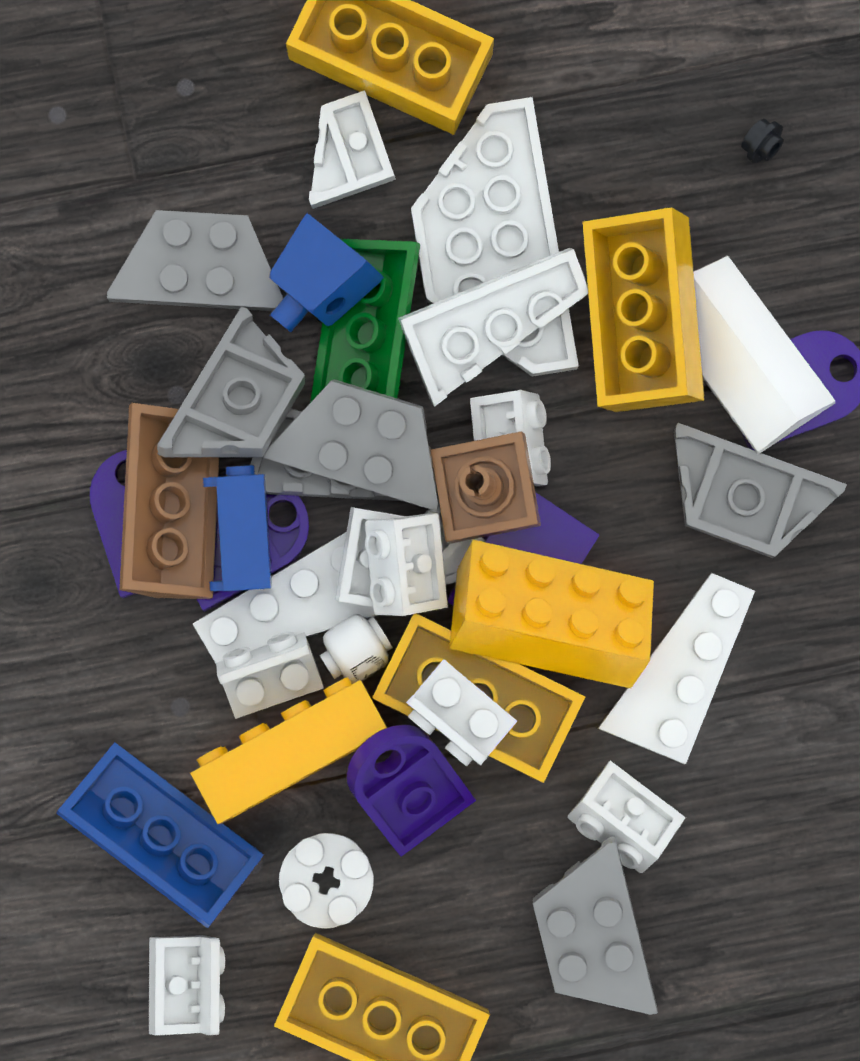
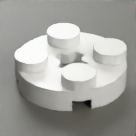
(303, 895)

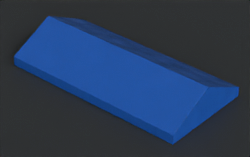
(160, 835)

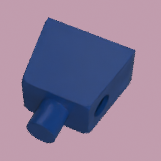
(319, 276)

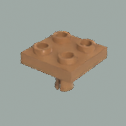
(485, 487)

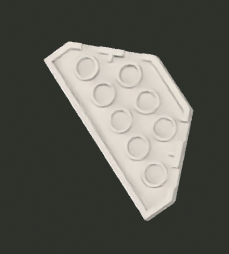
(491, 217)

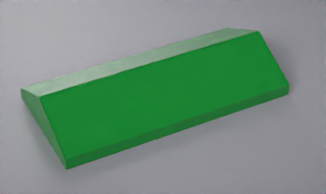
(368, 340)

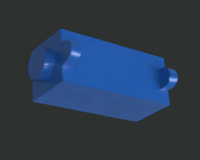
(242, 529)

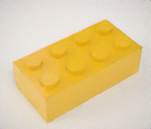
(394, 54)
(643, 310)
(552, 614)
(537, 703)
(288, 752)
(376, 1010)

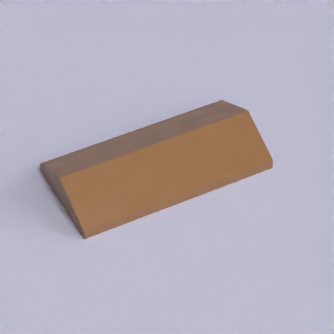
(166, 514)

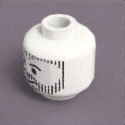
(355, 648)

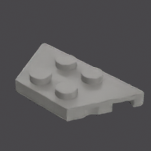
(197, 263)
(236, 398)
(363, 443)
(746, 494)
(594, 934)

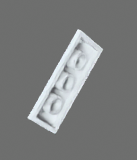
(752, 360)

